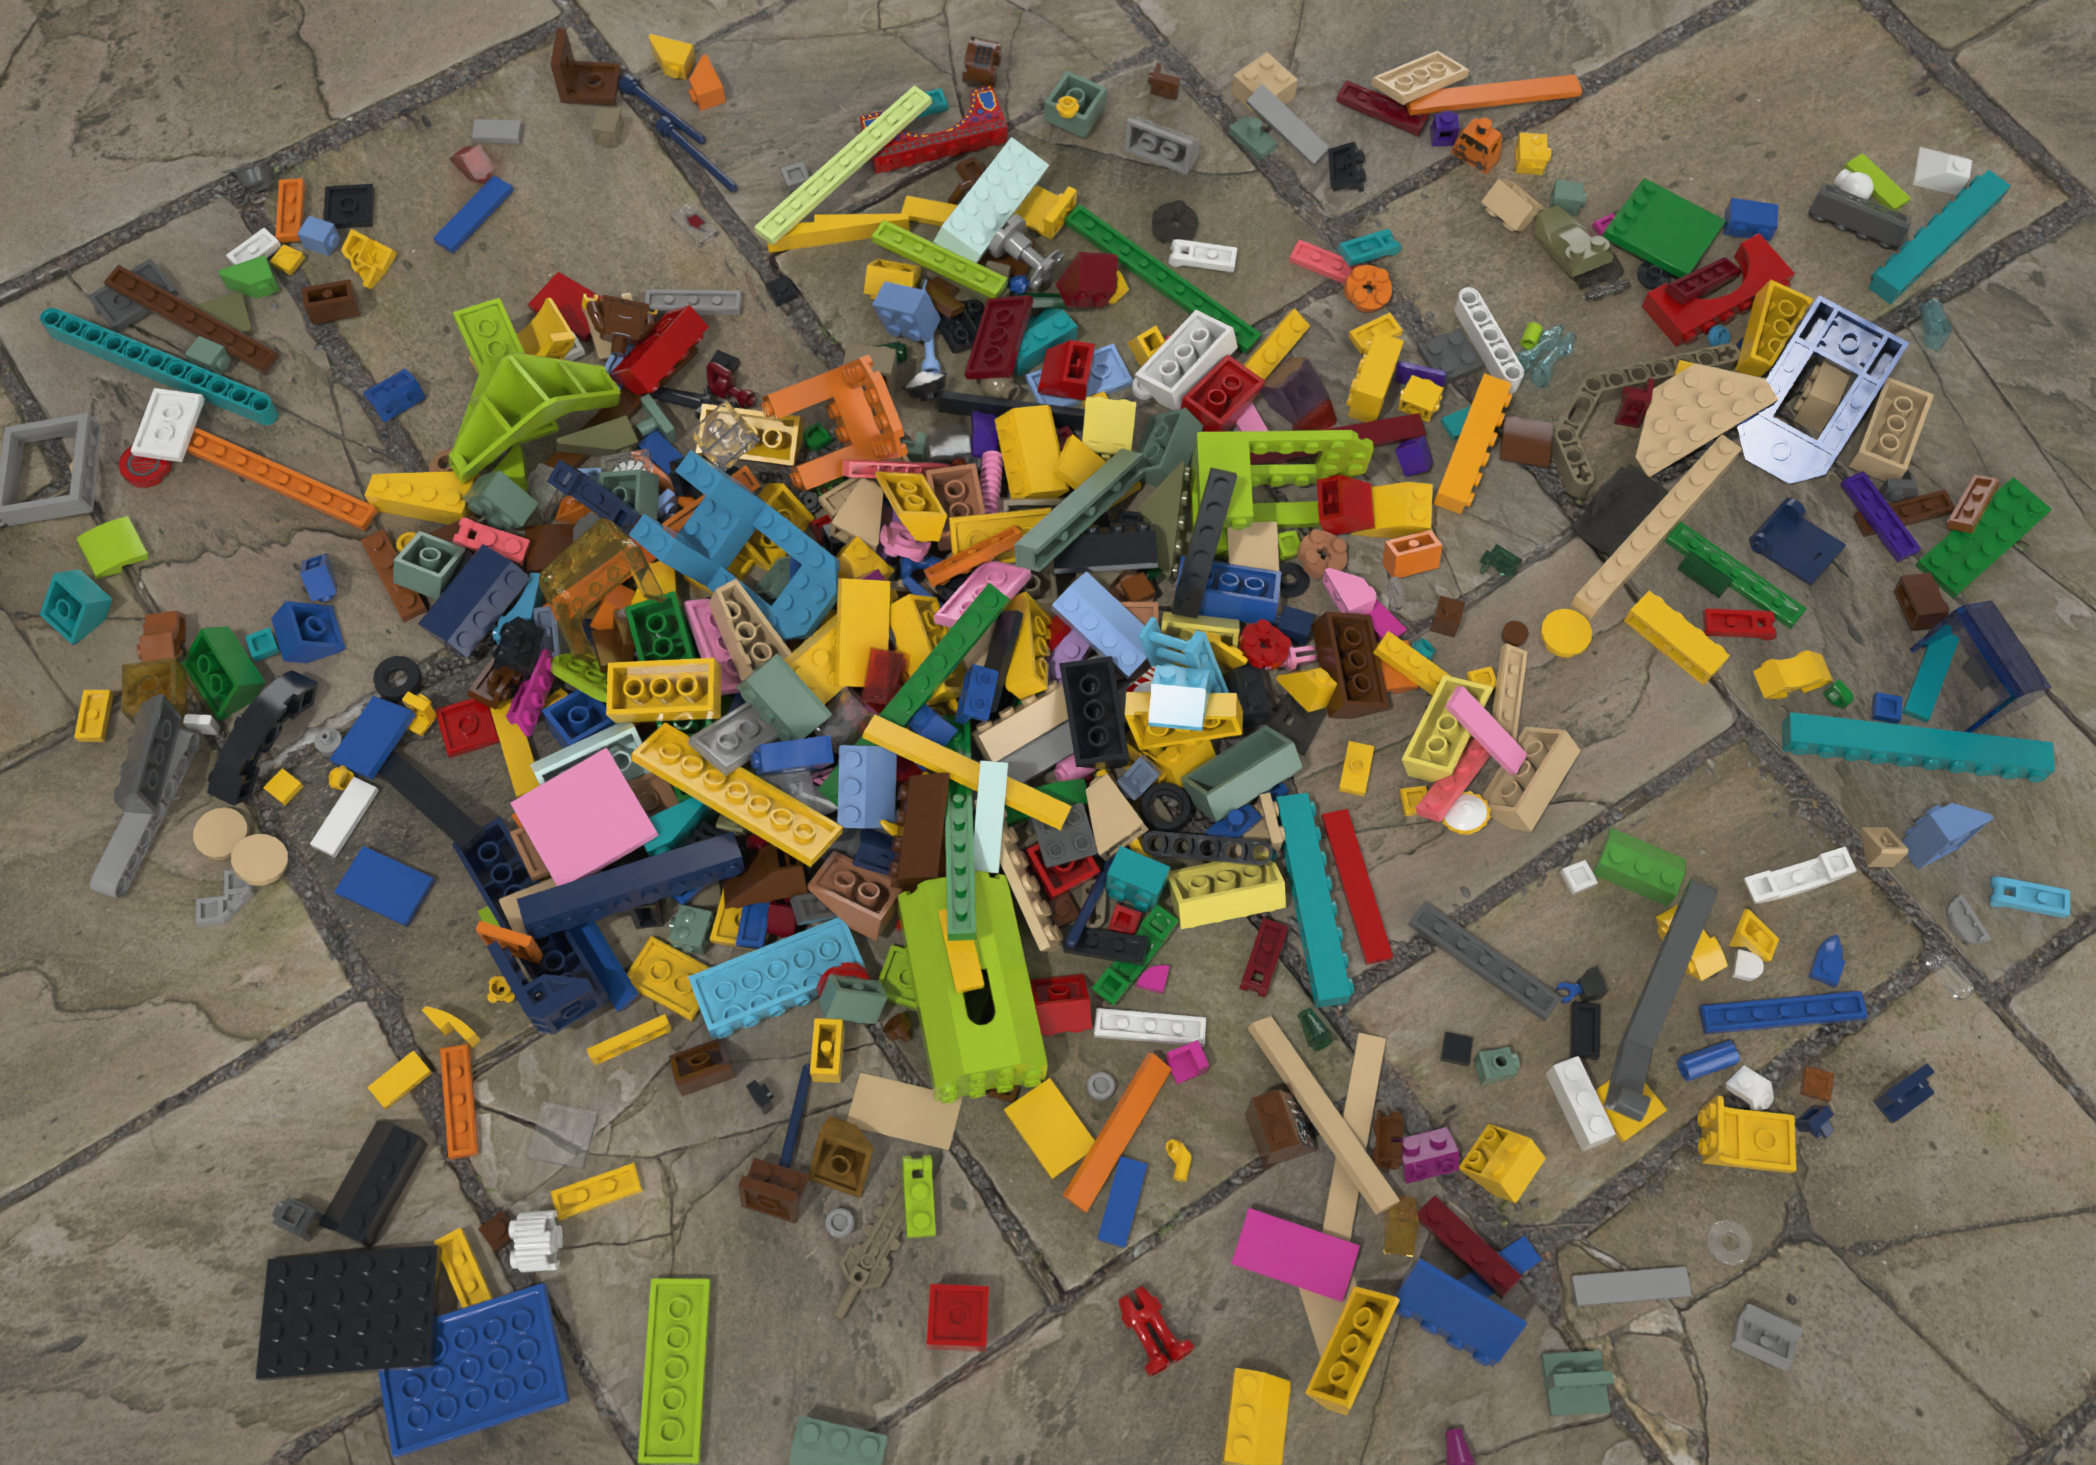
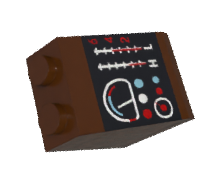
(1279, 1127)

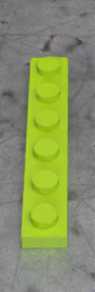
(939, 259)

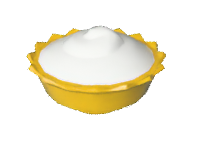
(1467, 814)

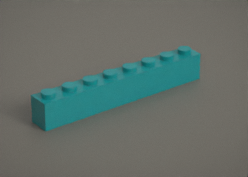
(1938, 237)
(1313, 903)

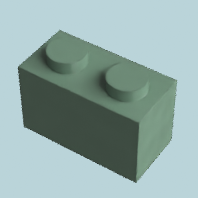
(852, 999)

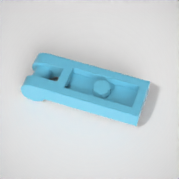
(2030, 897)

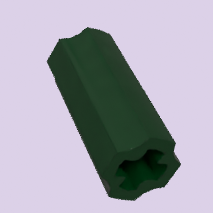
(1705, 574)

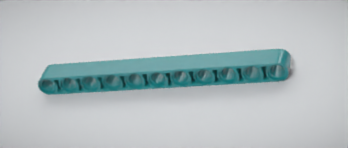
(159, 366)

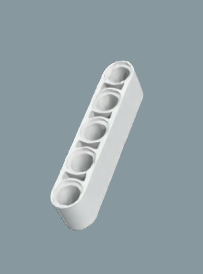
(1488, 338)

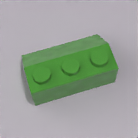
(1640, 867)

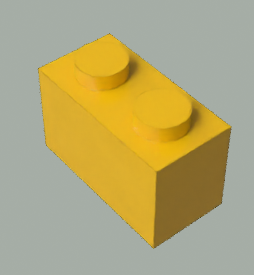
(827, 1050)

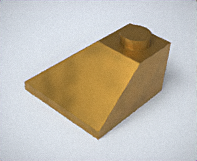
(841, 1157)

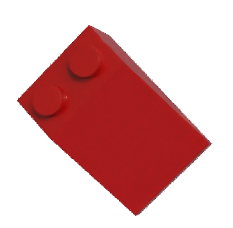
(1223, 395)

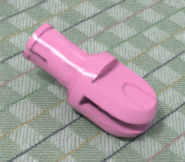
(1293, 661)

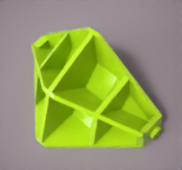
(519, 396)

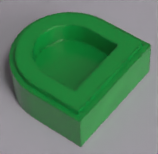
(816, 437)
(1839, 694)

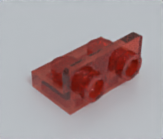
(882, 675)

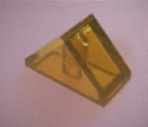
(1401, 1228)

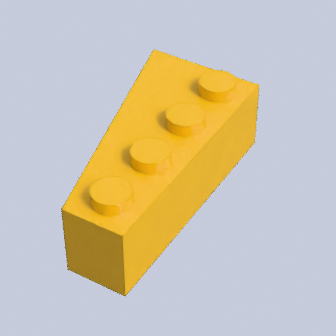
(1770, 325)
(420, 495)
(1028, 666)
(1221, 720)

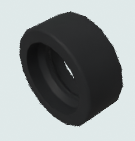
(1168, 790)

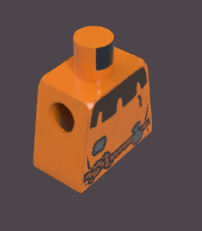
(1479, 145)

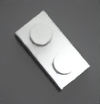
(258, 245)

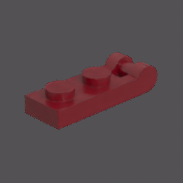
(1264, 956)

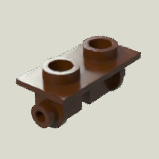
(1388, 1153)

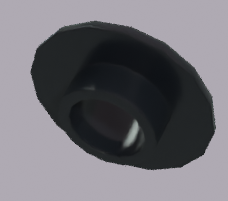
(1299, 586)

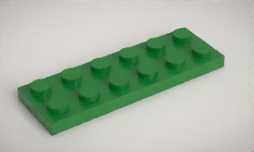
(1966, 555)

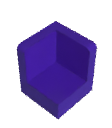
(1414, 456)

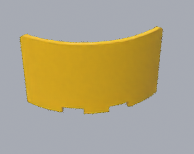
(546, 334)

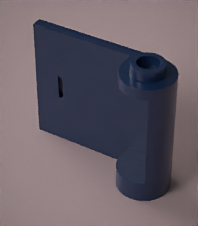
(1795, 542)

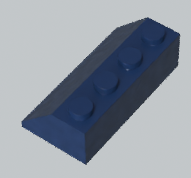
(474, 601)

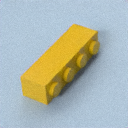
(1676, 637)

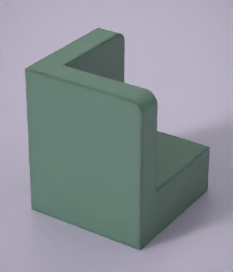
(918, 449)

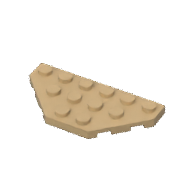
(1694, 411)

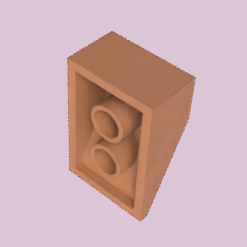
(856, 894)

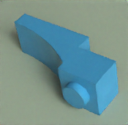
(530, 599)

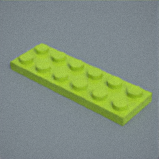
(491, 334)
(674, 1372)

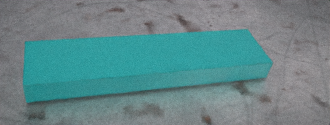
(1930, 678)

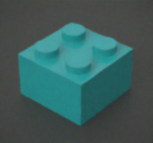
(1136, 879)

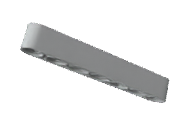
(138, 829)

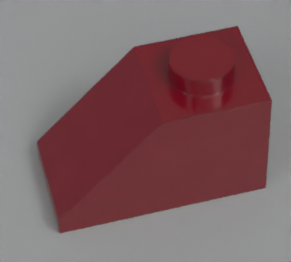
(782, 918)

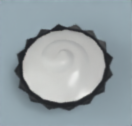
(926, 385)

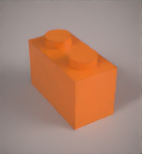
(1412, 554)

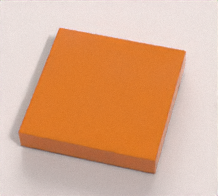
(519, 944)

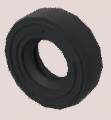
(393, 664)

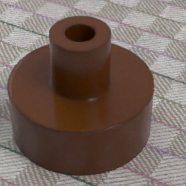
(898, 1028)

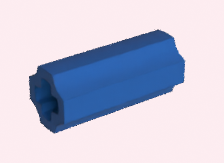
(1708, 1060)

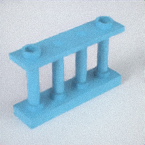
(1197, 653)

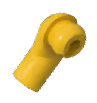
(1180, 1157)

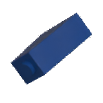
(792, 755)

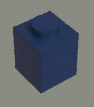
(1295, 624)

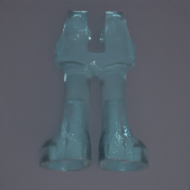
(1541, 371)

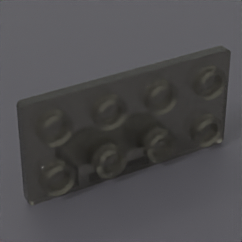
(1618, 509)

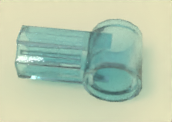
(1935, 324)

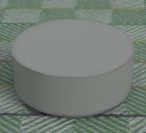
(1101, 1086)
(839, 1223)

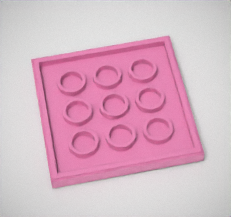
(584, 819)

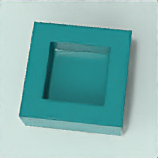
(262, 644)

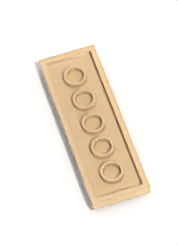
(1026, 891)

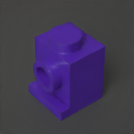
(1444, 122)

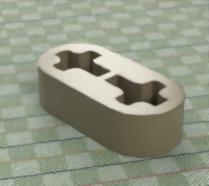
(1099, 907)

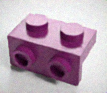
(1429, 1155)

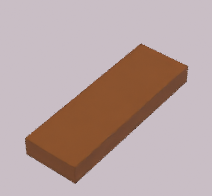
(1973, 503)

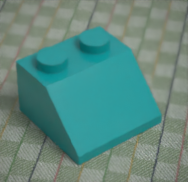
(74, 605)

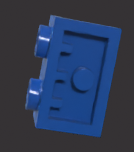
(395, 395)
(976, 694)

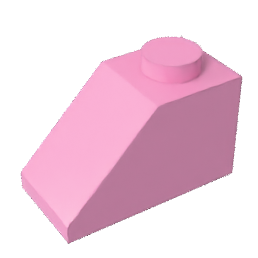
(1349, 592)

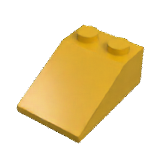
(1400, 510)

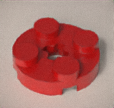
(1276, 642)

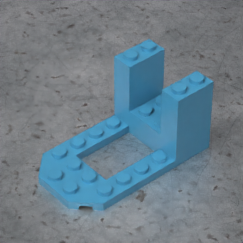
(721, 530)

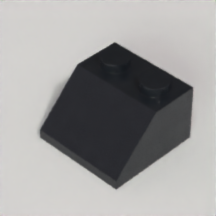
(1251, 692)

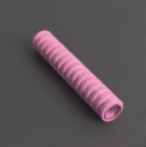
(991, 479)

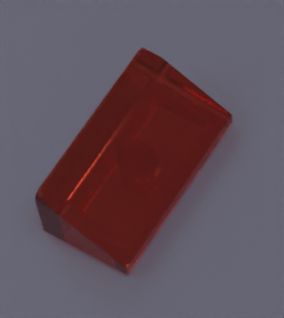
(1318, 418)

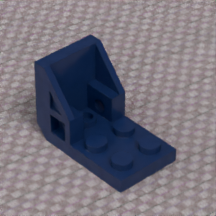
(562, 999)

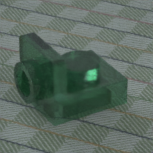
(1501, 560)

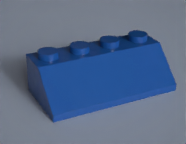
(1239, 592)

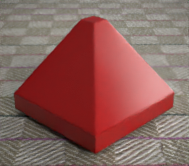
(1124, 919)

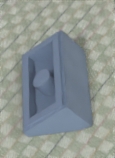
(552, 637)

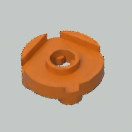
(1375, 277)

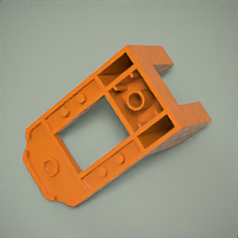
(852, 415)

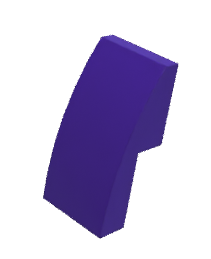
(984, 434)

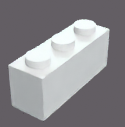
(1580, 1103)

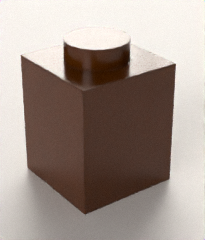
(1447, 616)

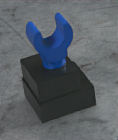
(1589, 987)

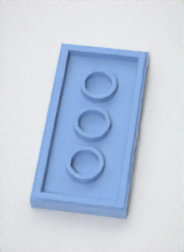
(1107, 375)

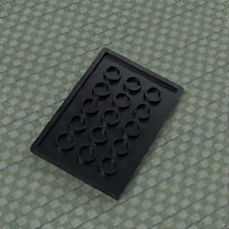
(349, 1313)

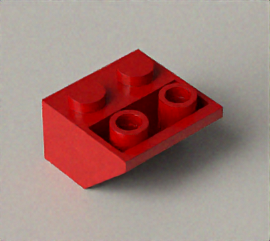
(1067, 370)
(1344, 504)

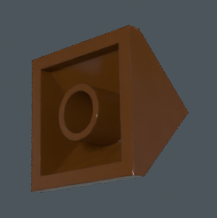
(701, 1067)

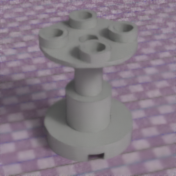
(1019, 247)

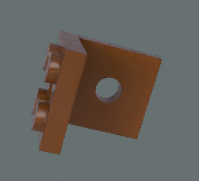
(575, 77)

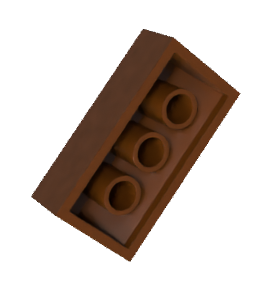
(1346, 652)
(919, 830)

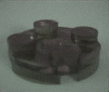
(1170, 213)

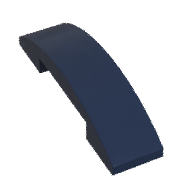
(594, 496)

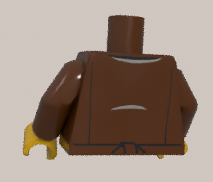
(620, 320)

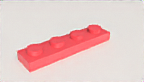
(1447, 790)

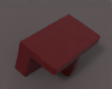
(1634, 405)

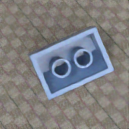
(866, 786)
(1942, 832)

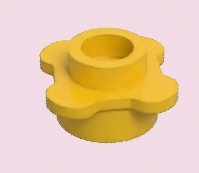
(495, 995)

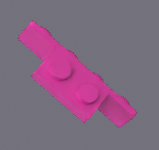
(532, 695)

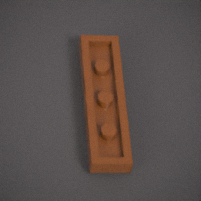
(382, 556)

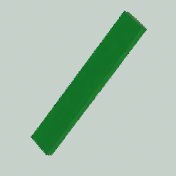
(1744, 579)

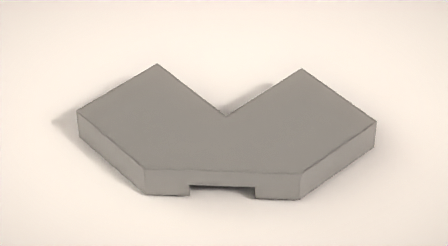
(222, 909)

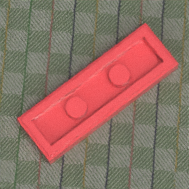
(1321, 261)

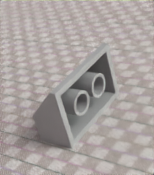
(1161, 144)

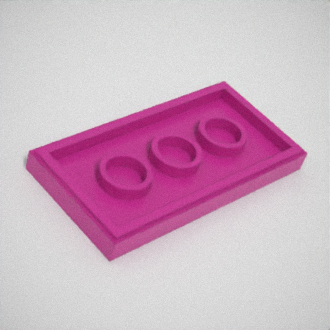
(1295, 1254)

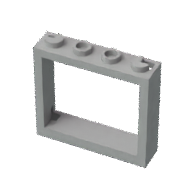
(83, 472)

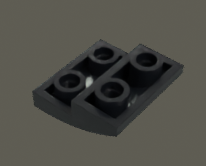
(962, 329)

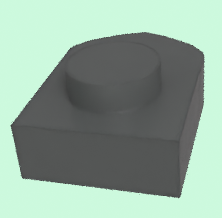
(1900, 489)

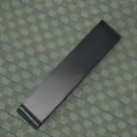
(1196, 848)

